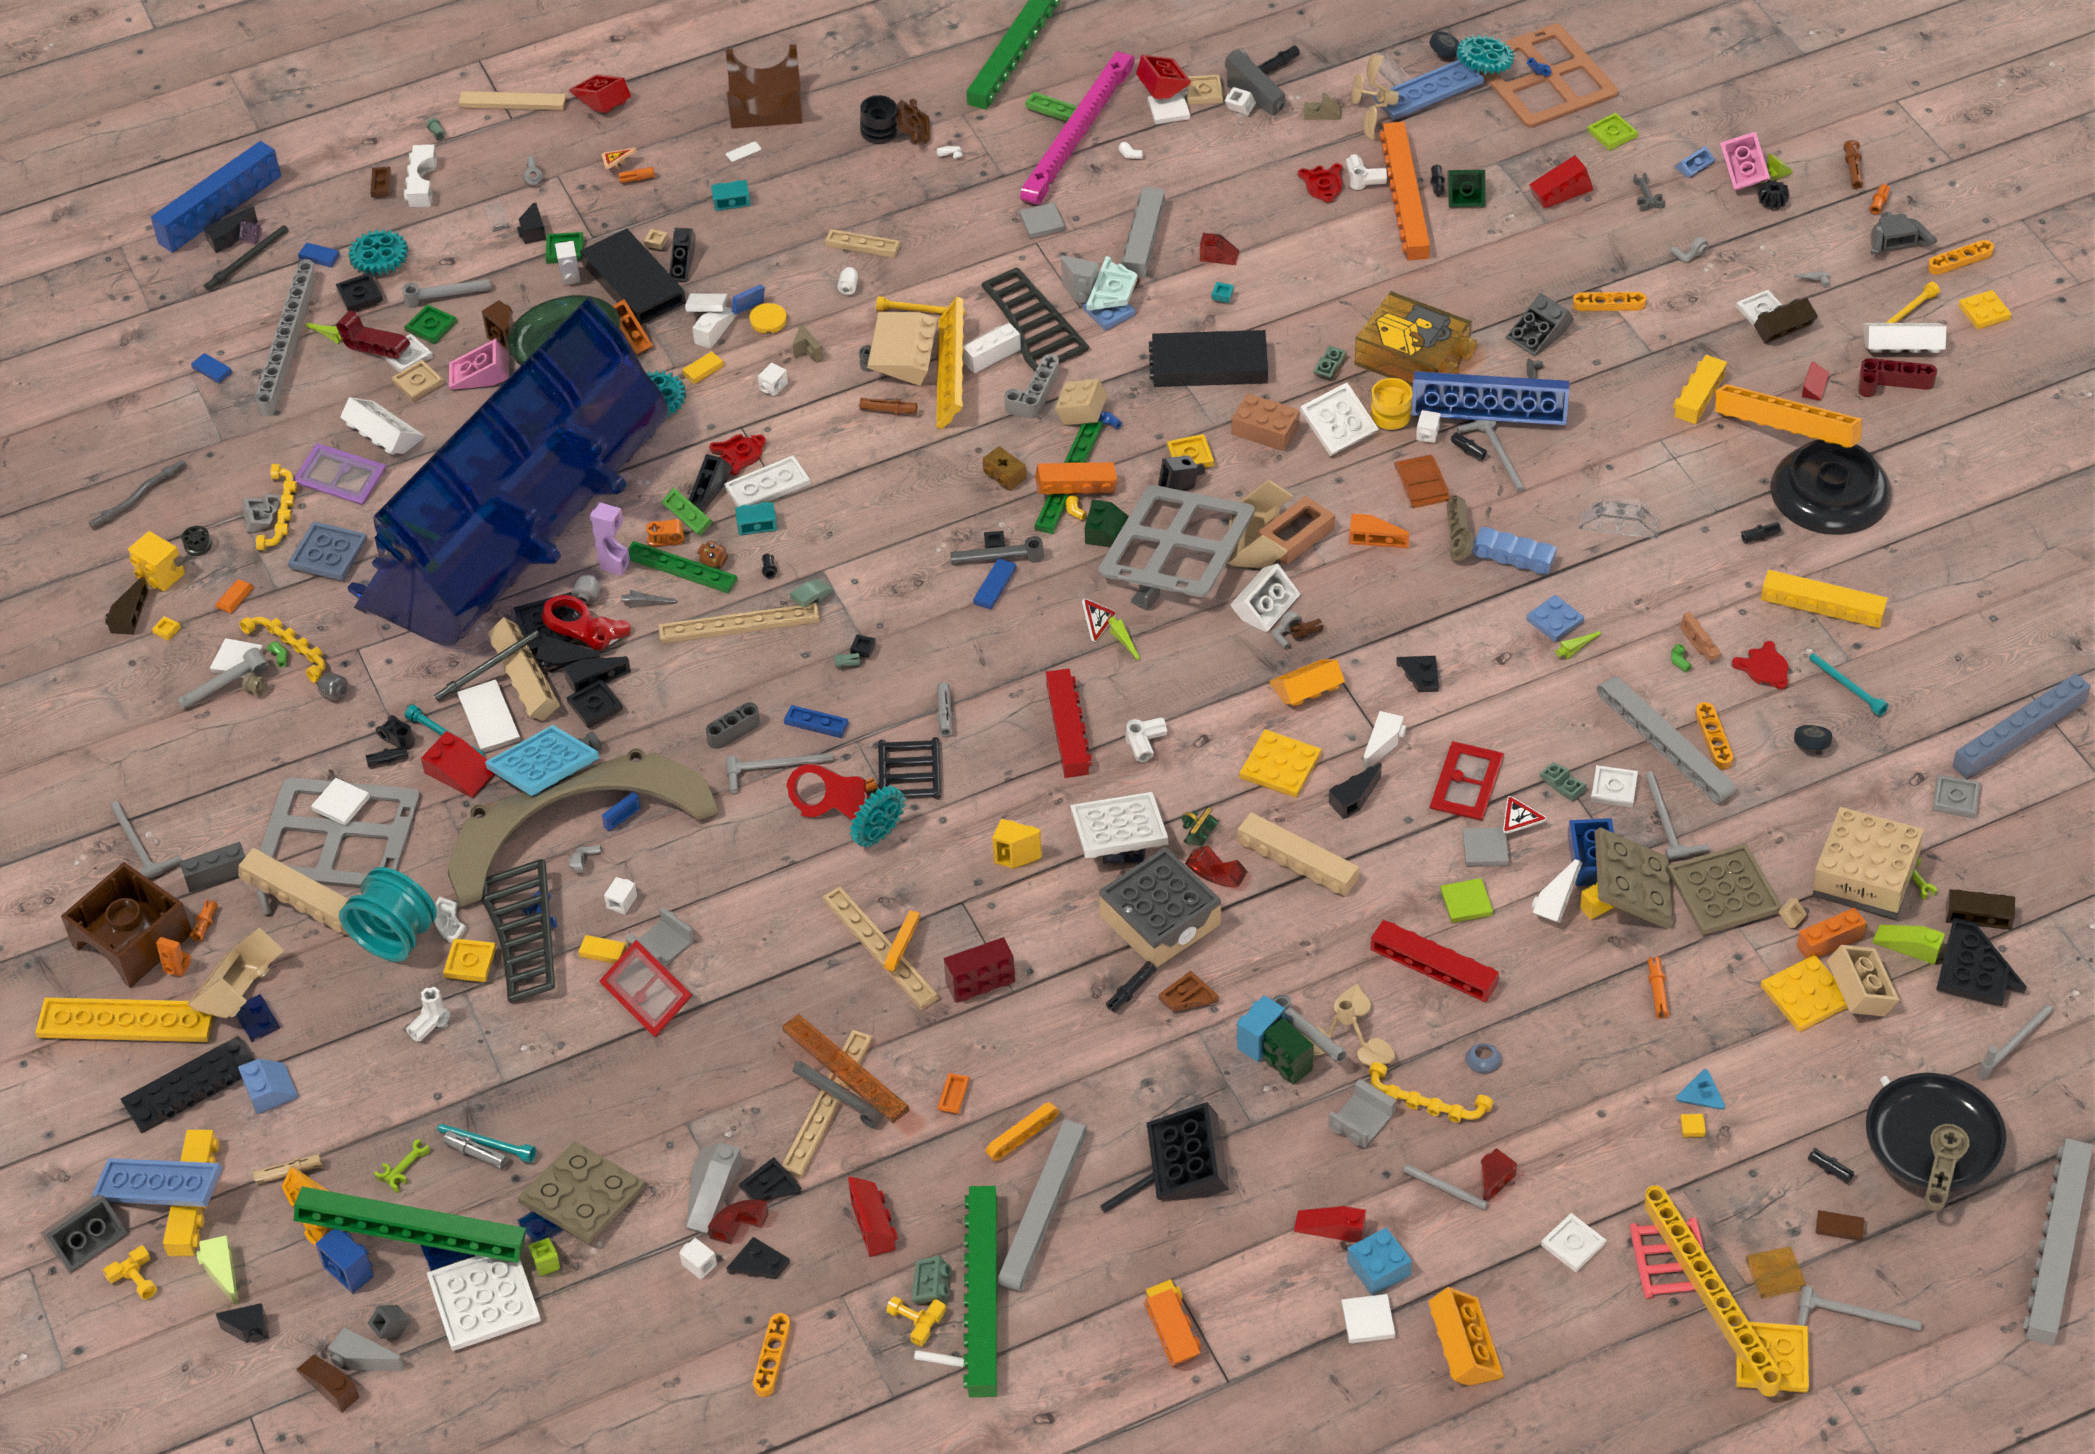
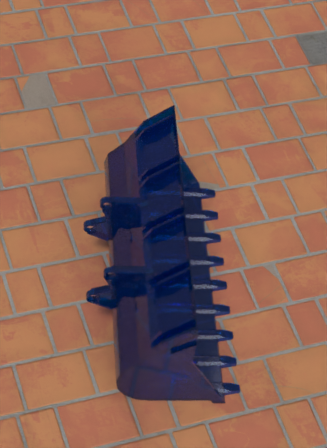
(512, 480)

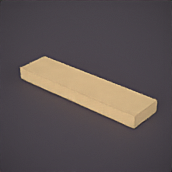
(862, 243)

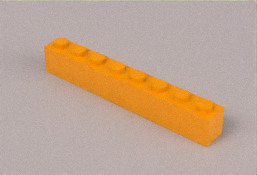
(1788, 415)

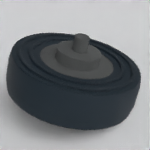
(1444, 44)
(1813, 737)

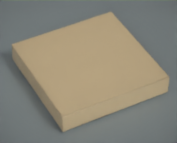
(1204, 90)
(417, 380)

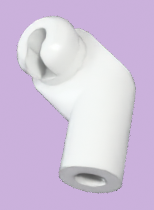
(949, 150)
(1127, 151)

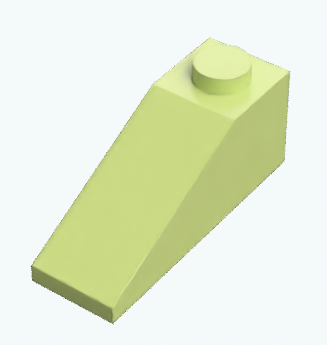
(218, 1263)

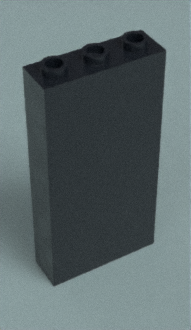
(632, 274)
(1208, 358)

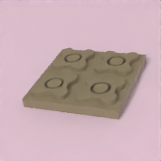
(1633, 878)
(1724, 889)
(581, 1192)

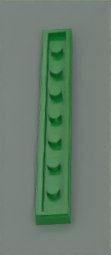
(1078, 453)

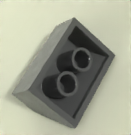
(84, 1232)

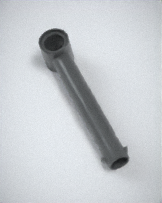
(1031, 549)
(868, 1115)

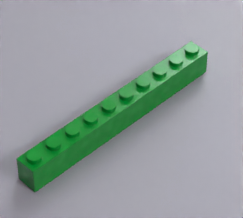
(1009, 52)
(409, 1224)
(981, 1292)

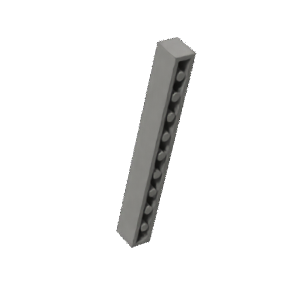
(2059, 1242)

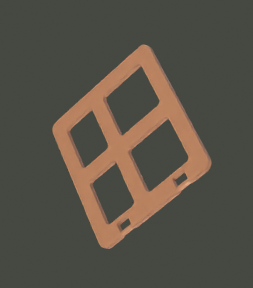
(1572, 102)

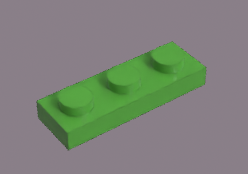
(1050, 106)
(687, 511)

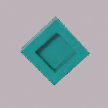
(1222, 292)

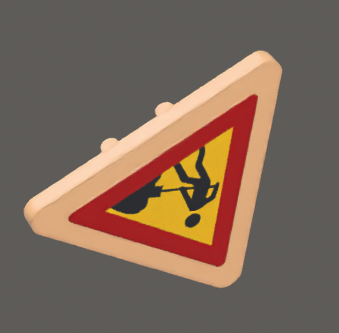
(612, 158)

